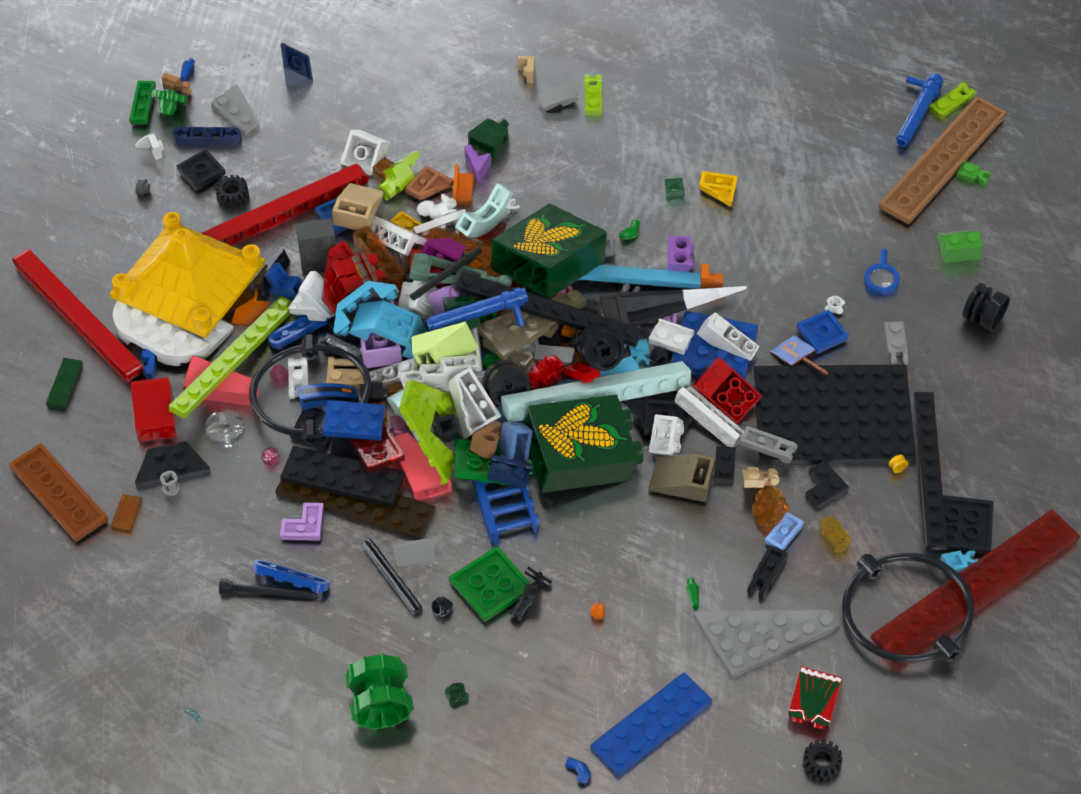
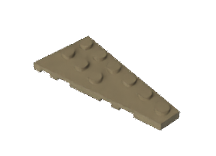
(506, 336)

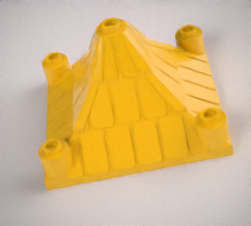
(187, 277)

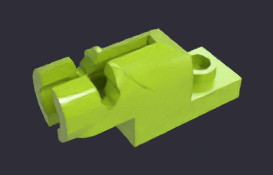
(398, 175)

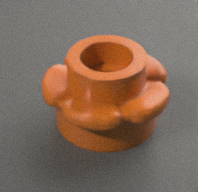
(598, 611)

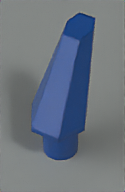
(186, 68)

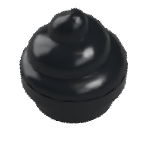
(441, 606)

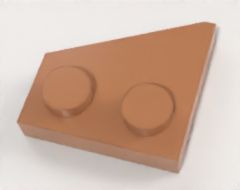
(428, 183)

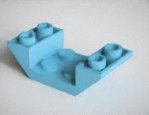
(389, 322)
(342, 323)

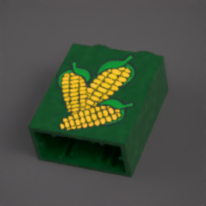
(548, 250)
(582, 443)

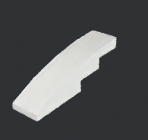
(441, 372)

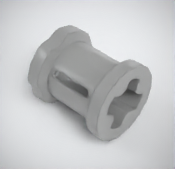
(169, 484)

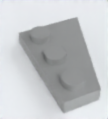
(236, 109)

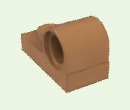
(486, 439)

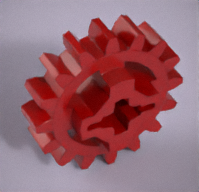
(545, 372)

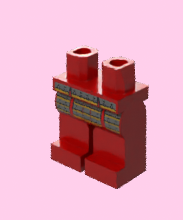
(354, 272)

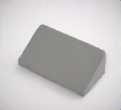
(414, 552)

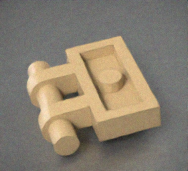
(755, 478)

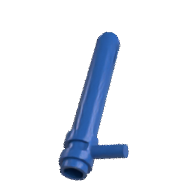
(929, 91)
(506, 300)

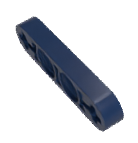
(207, 132)

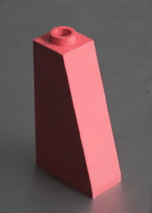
(232, 390)
(419, 475)

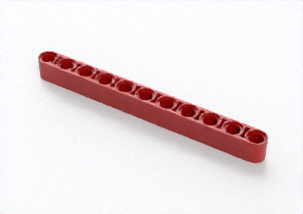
(287, 206)
(78, 315)

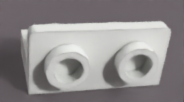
(666, 435)

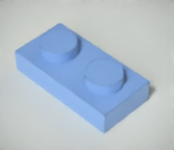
(784, 531)

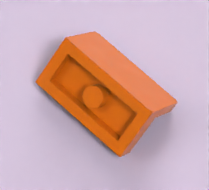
(463, 187)

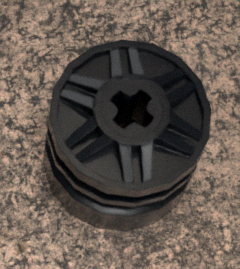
(988, 307)

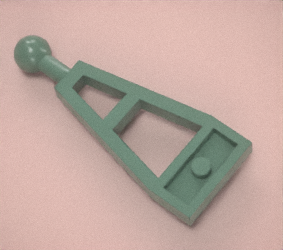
(422, 264)

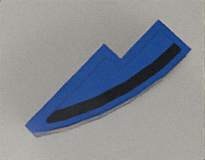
(318, 394)

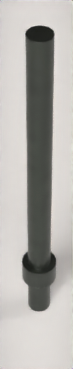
(466, 259)

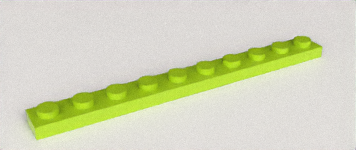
(231, 358)

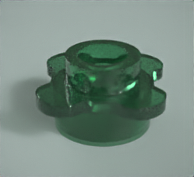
(454, 688)

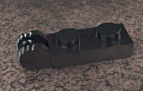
(767, 570)

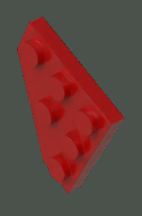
(330, 294)

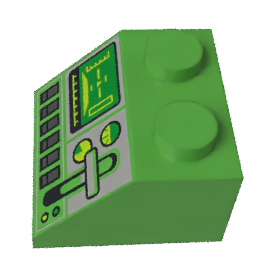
(960, 245)

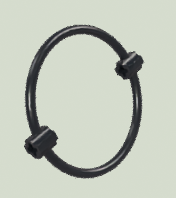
(309, 348)
(944, 646)

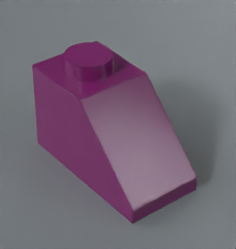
(444, 248)

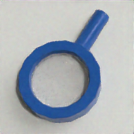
(881, 278)

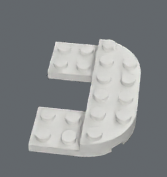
(164, 339)

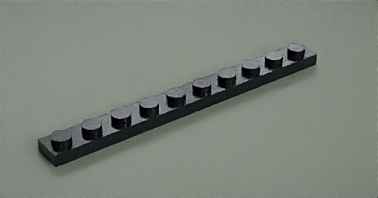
(548, 308)
(930, 471)

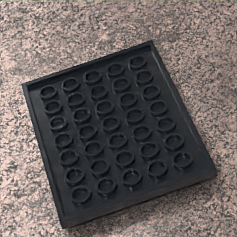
(838, 417)

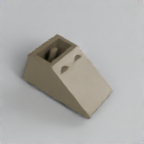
(683, 476)

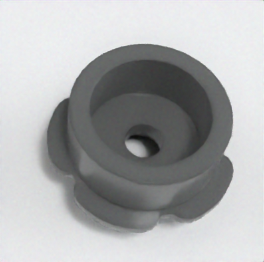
(142, 187)

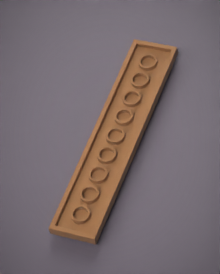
(942, 160)

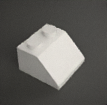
(364, 150)

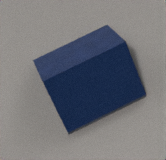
(296, 66)

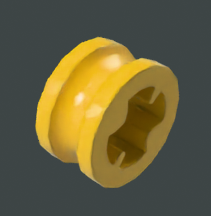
(898, 463)

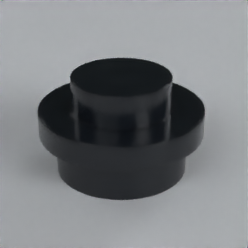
(659, 355)

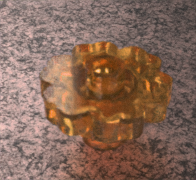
(769, 507)

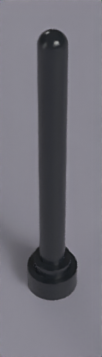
(227, 586)

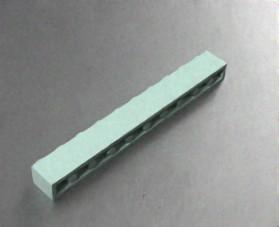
(626, 386)

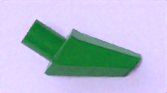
(693, 593)

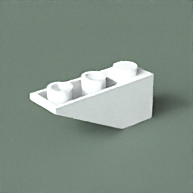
(726, 337)
(391, 373)

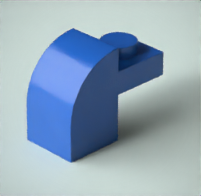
(282, 283)

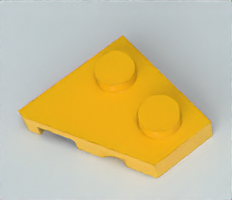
(719, 186)

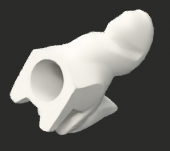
(435, 211)

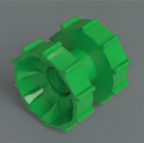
(378, 686)

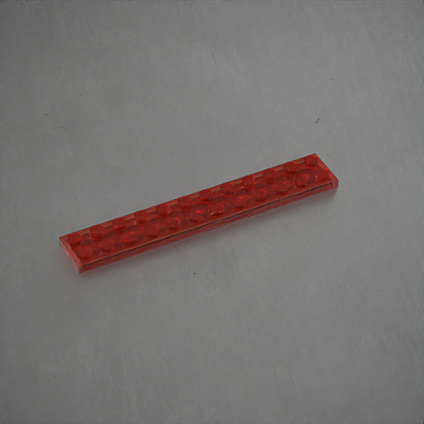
(986, 580)

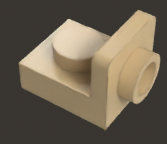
(527, 65)

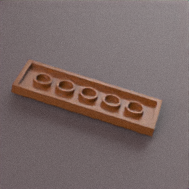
(58, 492)

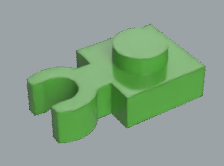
(971, 172)

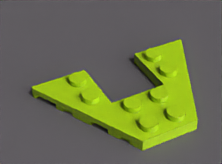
(418, 409)

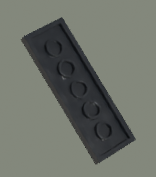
(342, 476)

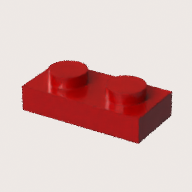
(582, 372)

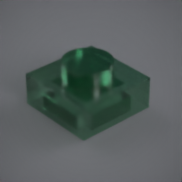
(674, 187)

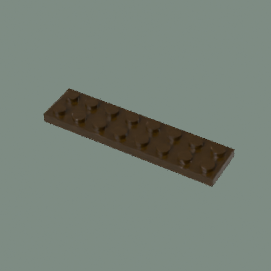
(405, 518)

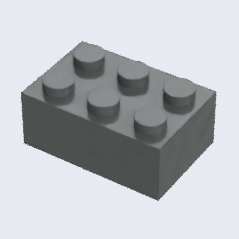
(314, 242)

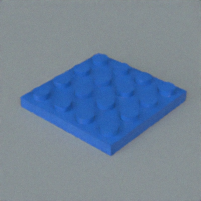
(701, 354)

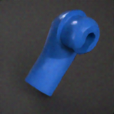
(581, 768)

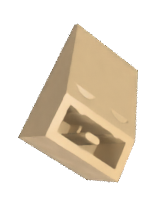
(356, 206)

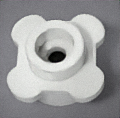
(835, 304)

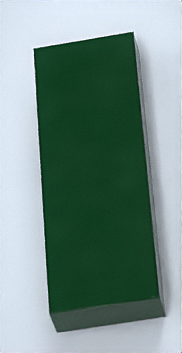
(64, 383)

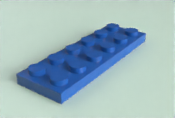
(651, 724)

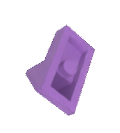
(478, 164)

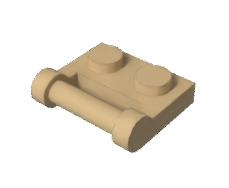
(344, 376)

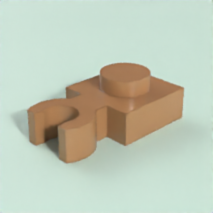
(173, 83)

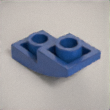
(150, 364)

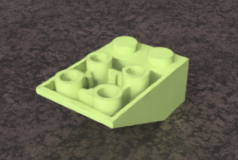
(443, 342)

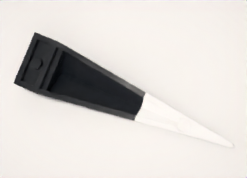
(648, 306)

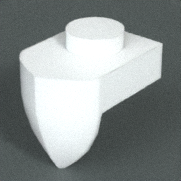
(150, 141)

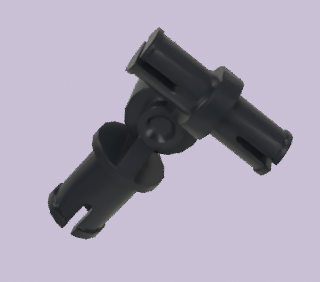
(530, 591)

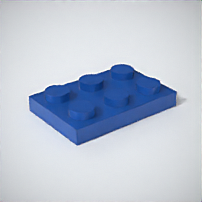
(354, 420)

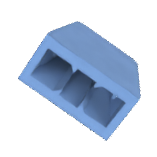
(515, 440)

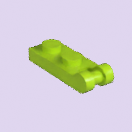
(593, 95)
(952, 101)

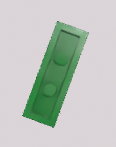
(142, 102)

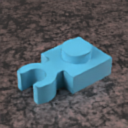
(640, 352)
(958, 561)

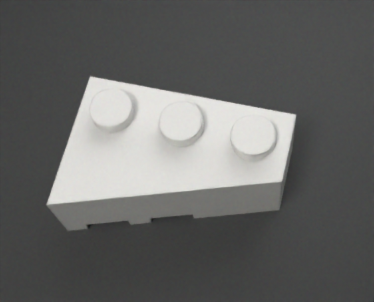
(471, 403)

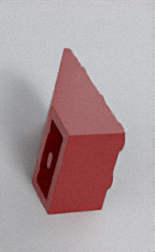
(727, 390)

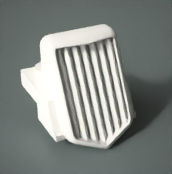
(309, 299)
(421, 305)

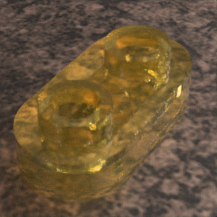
(836, 535)

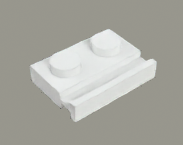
(671, 336)

